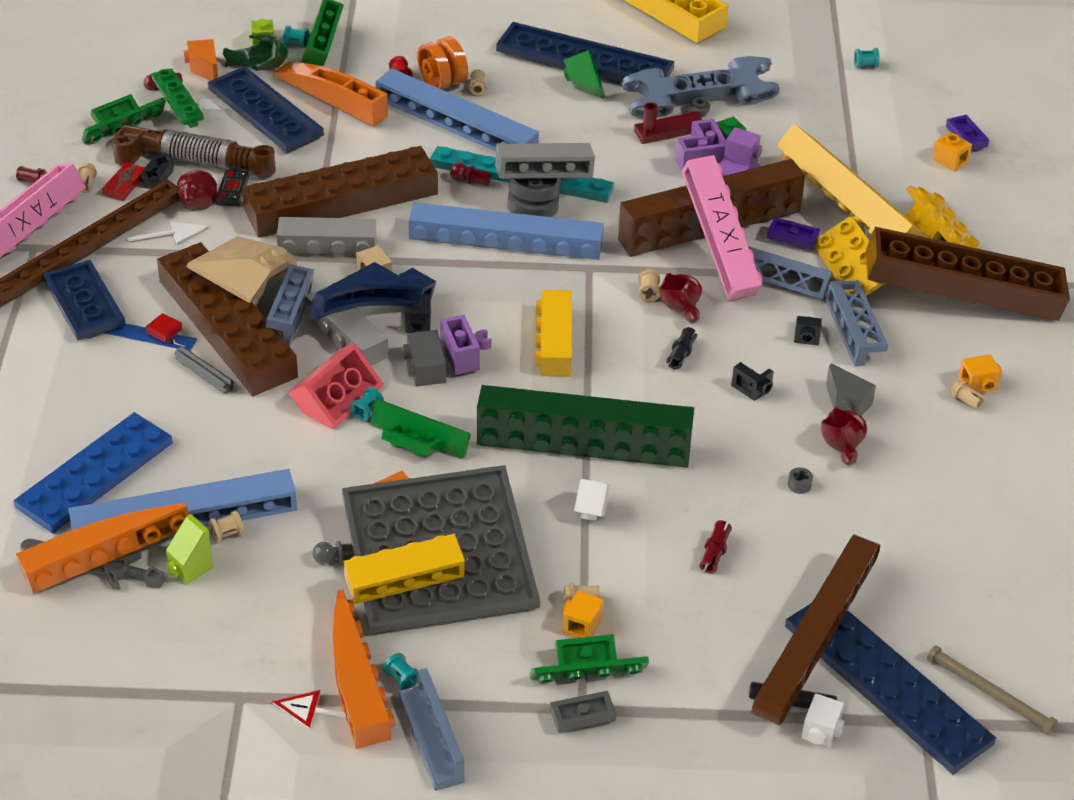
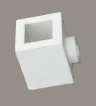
(592, 499)
(823, 721)

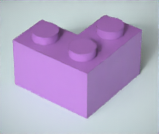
(704, 141)
(741, 151)

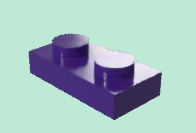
(967, 130)
(793, 233)

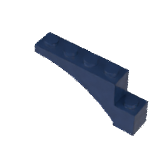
(373, 287)

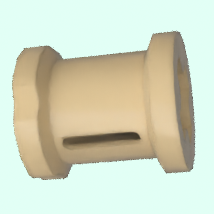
(649, 286)
(226, 526)

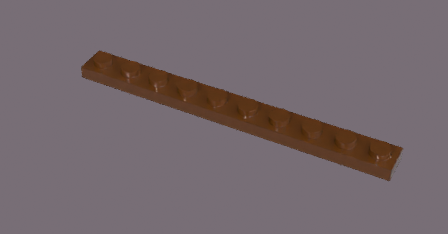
(87, 240)

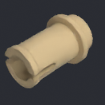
(477, 85)
(87, 173)
(967, 394)
(571, 589)

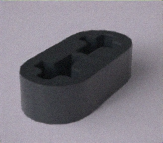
(157, 170)

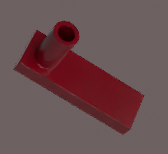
(666, 128)

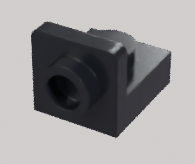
(420, 318)
(807, 330)
(750, 382)

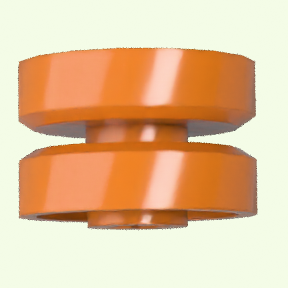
(442, 63)

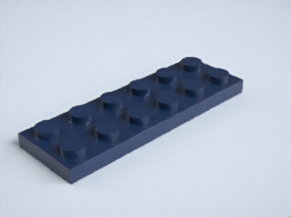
(266, 109)

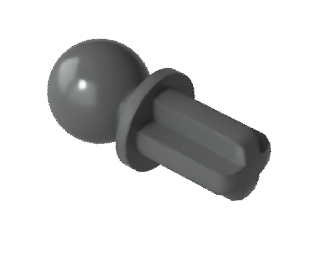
(325, 552)

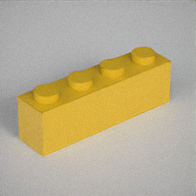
(555, 334)
(404, 568)

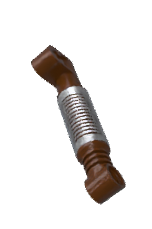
(228, 154)

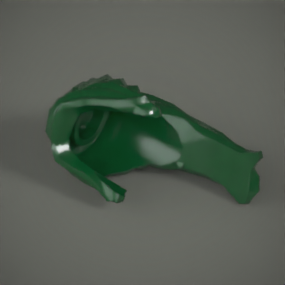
(265, 55)

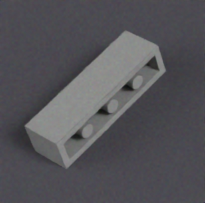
(544, 160)
(326, 235)
(351, 327)

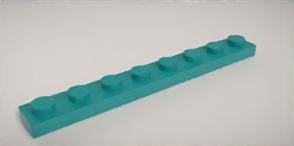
(587, 188)

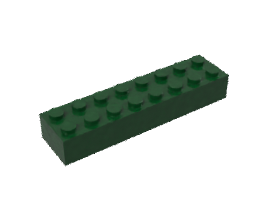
(584, 426)

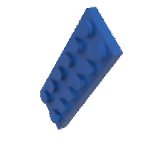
(93, 471)

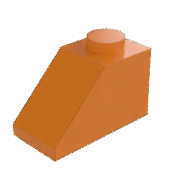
(202, 58)

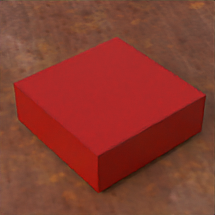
(164, 327)

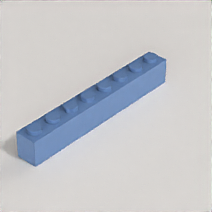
(452, 112)
(506, 230)
(248, 495)

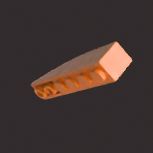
(337, 90)
(97, 544)
(357, 679)

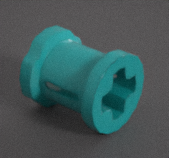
(296, 36)
(866, 57)
(365, 403)
(400, 671)

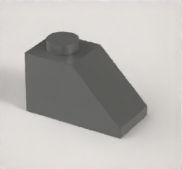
(849, 390)

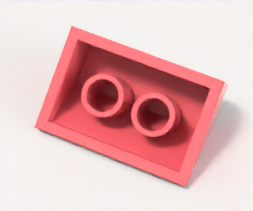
(334, 385)

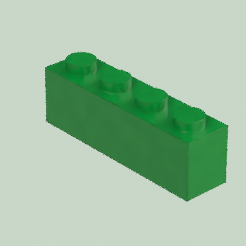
(322, 33)

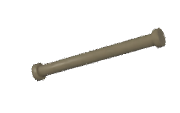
(991, 689)

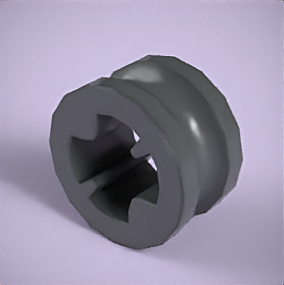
(797, 486)

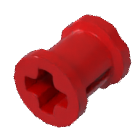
(400, 64)

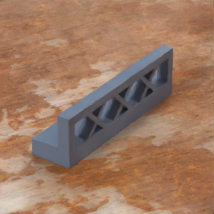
(795, 267)
(290, 301)
(847, 320)
(432, 733)

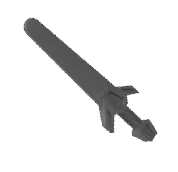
(119, 568)

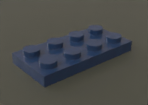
(84, 300)

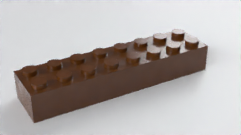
(342, 189)
(671, 219)
(967, 274)
(229, 324)

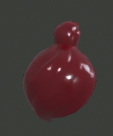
(197, 189)
(681, 294)
(844, 432)

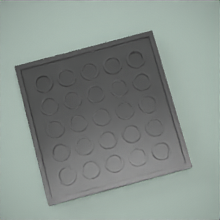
(486, 523)

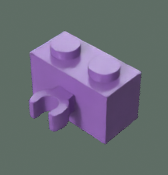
(462, 345)

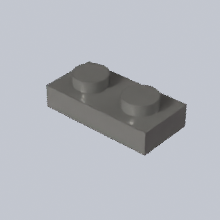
(583, 711)

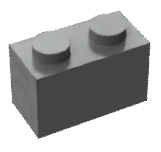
(425, 358)

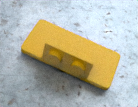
(937, 218)
(845, 254)

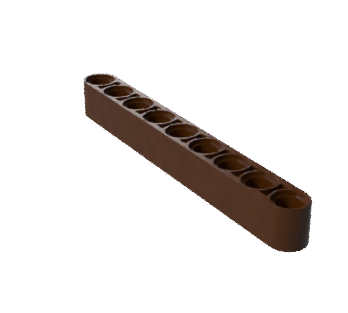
(815, 630)

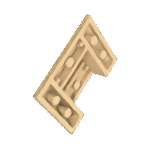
(243, 266)

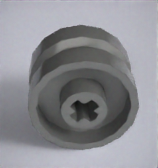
(534, 196)

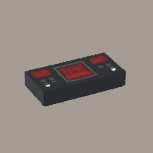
(231, 188)

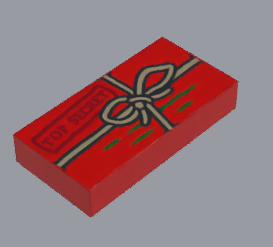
(123, 181)

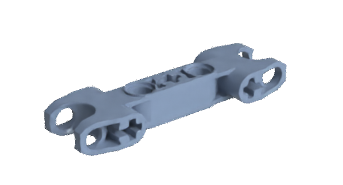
(738, 80)

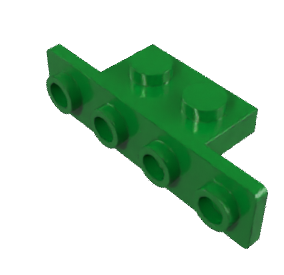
(178, 97)
(120, 112)
(417, 431)
(587, 656)

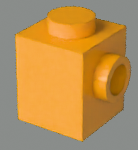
(952, 151)
(980, 373)
(582, 615)

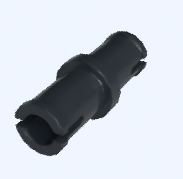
(681, 348)

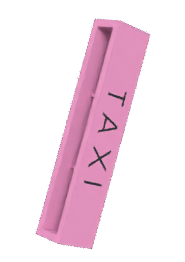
(38, 204)
(722, 227)

